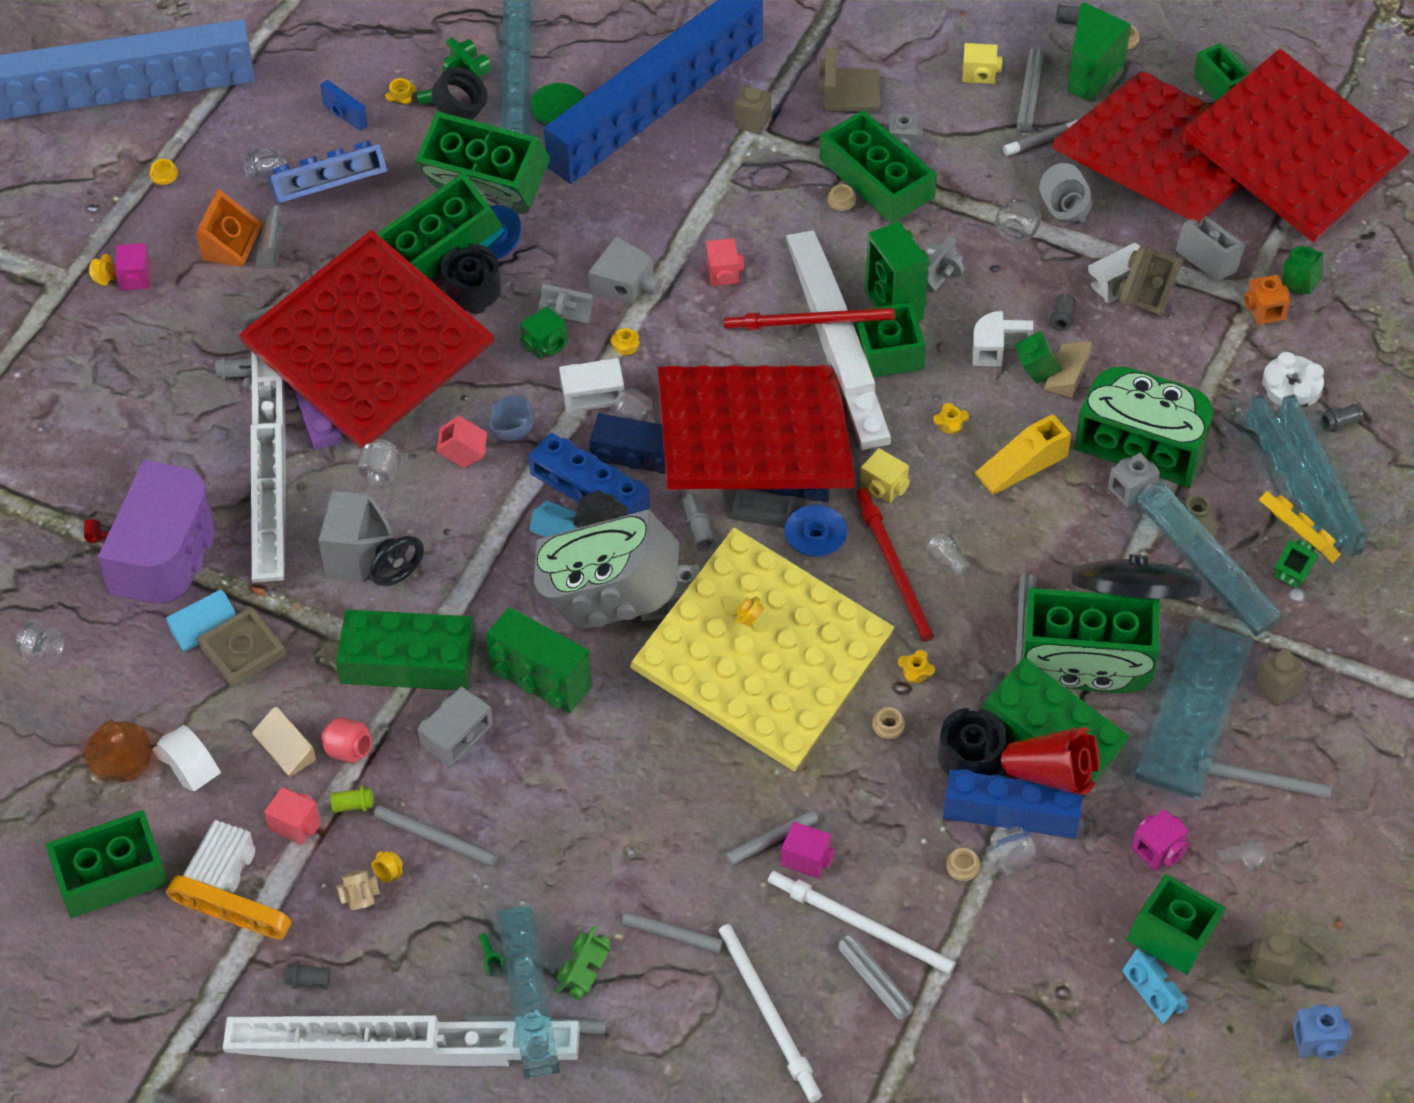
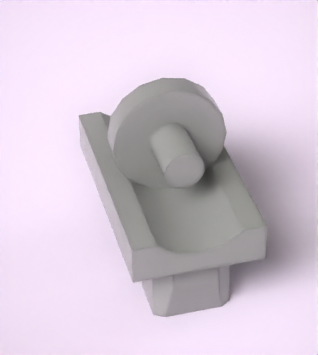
(944, 262)
(567, 302)

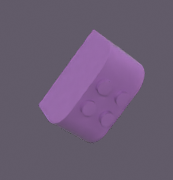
(158, 535)

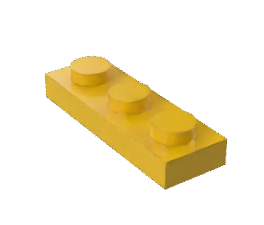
(1301, 525)

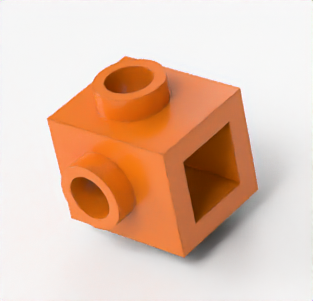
(1267, 299)

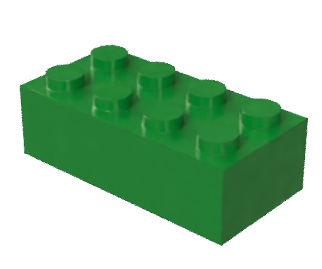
(877, 166)
(441, 222)
(406, 650)
(1038, 705)

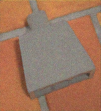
(623, 273)

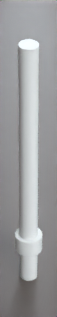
(803, 893)
(798, 1066)

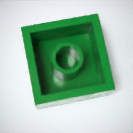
(893, 344)
(1175, 924)

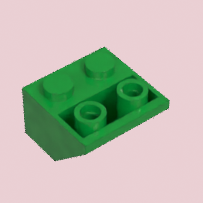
(1220, 69)

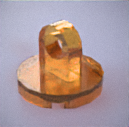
(118, 751)

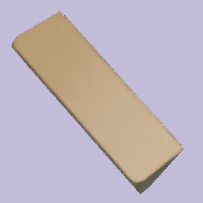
(1073, 360)
(284, 742)

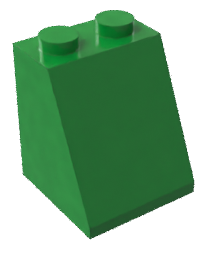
(1097, 51)

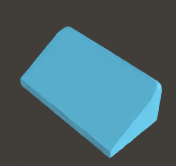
(552, 519)
(199, 618)

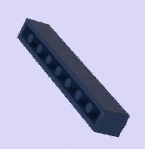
(641, 447)

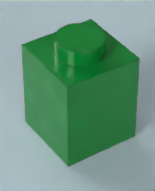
(1038, 357)

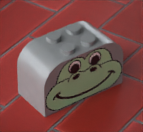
(608, 569)

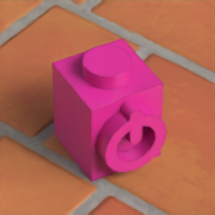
(1161, 839)

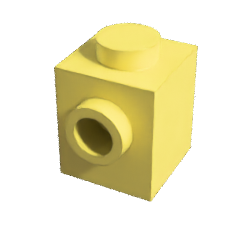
(981, 63)
(884, 476)

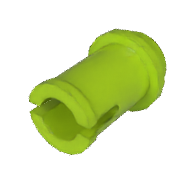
(352, 800)

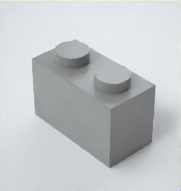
(1210, 248)
(455, 726)

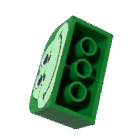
(496, 160)
(1145, 415)
(1092, 639)

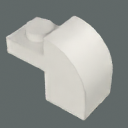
(995, 334)
(187, 758)

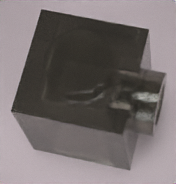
(598, 508)

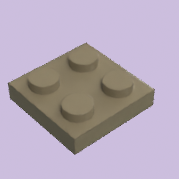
(241, 646)

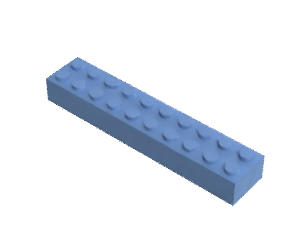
(124, 69)

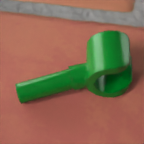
(490, 956)

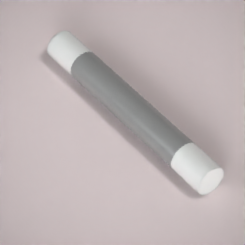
(1036, 139)

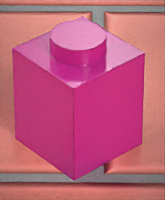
(132, 266)
(807, 850)

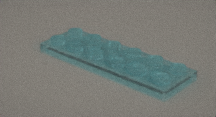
(1194, 710)

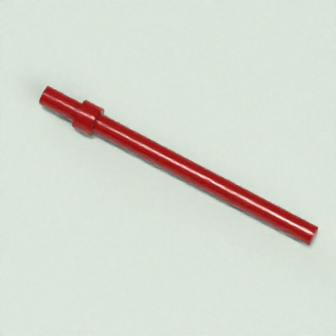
(755, 321)
(873, 518)

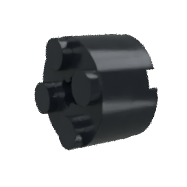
(471, 277)
(972, 742)

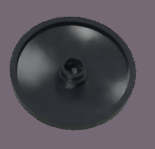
(1136, 578)

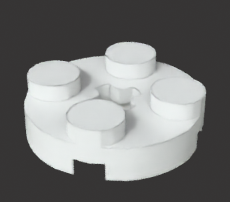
(1294, 367)

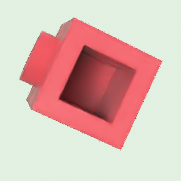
(723, 262)
(461, 442)
(292, 815)

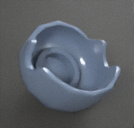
(511, 418)

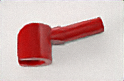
(93, 531)

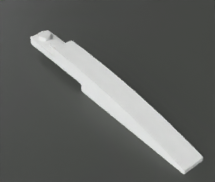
(839, 341)
(268, 473)
(388, 1039)

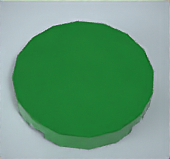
(553, 101)

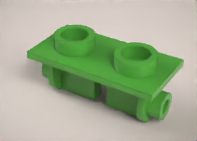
(588, 951)

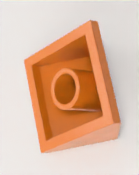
(227, 231)

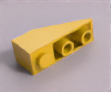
(1026, 454)

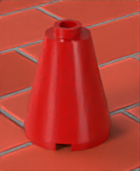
(1055, 760)

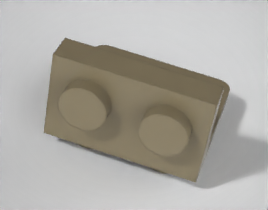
(848, 87)
(1149, 279)

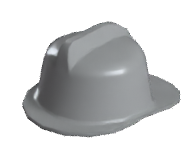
(1066, 192)

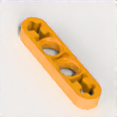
(229, 907)

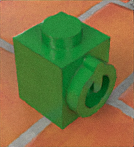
(1303, 270)
(543, 333)
(1295, 563)

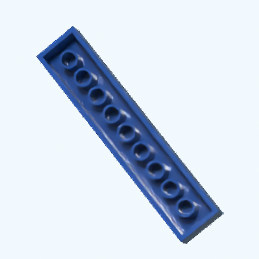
(652, 86)

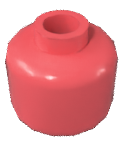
(346, 740)

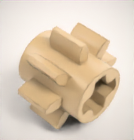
(358, 889)

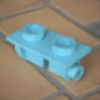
(1149, 981)

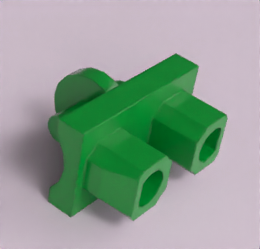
(461, 56)

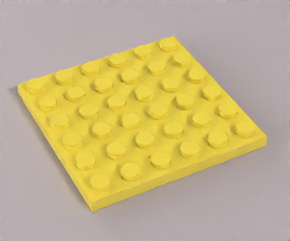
(783, 672)

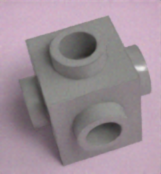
(905, 129)
(1132, 478)

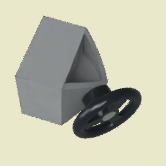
(359, 540)

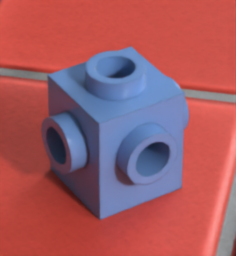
(1321, 1031)

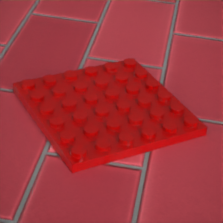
(1295, 144)
(1140, 145)
(366, 339)
(754, 428)

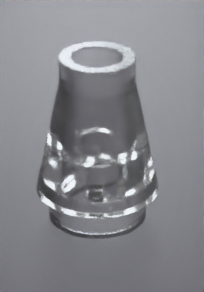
(947, 553)

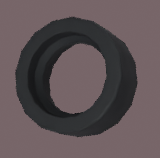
(469, 84)

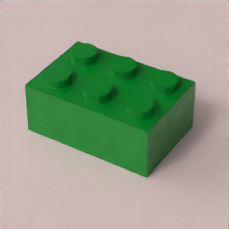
(896, 268)
(539, 660)
(106, 864)

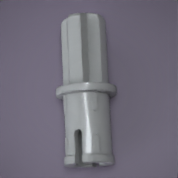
(698, 522)

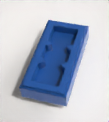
(344, 105)

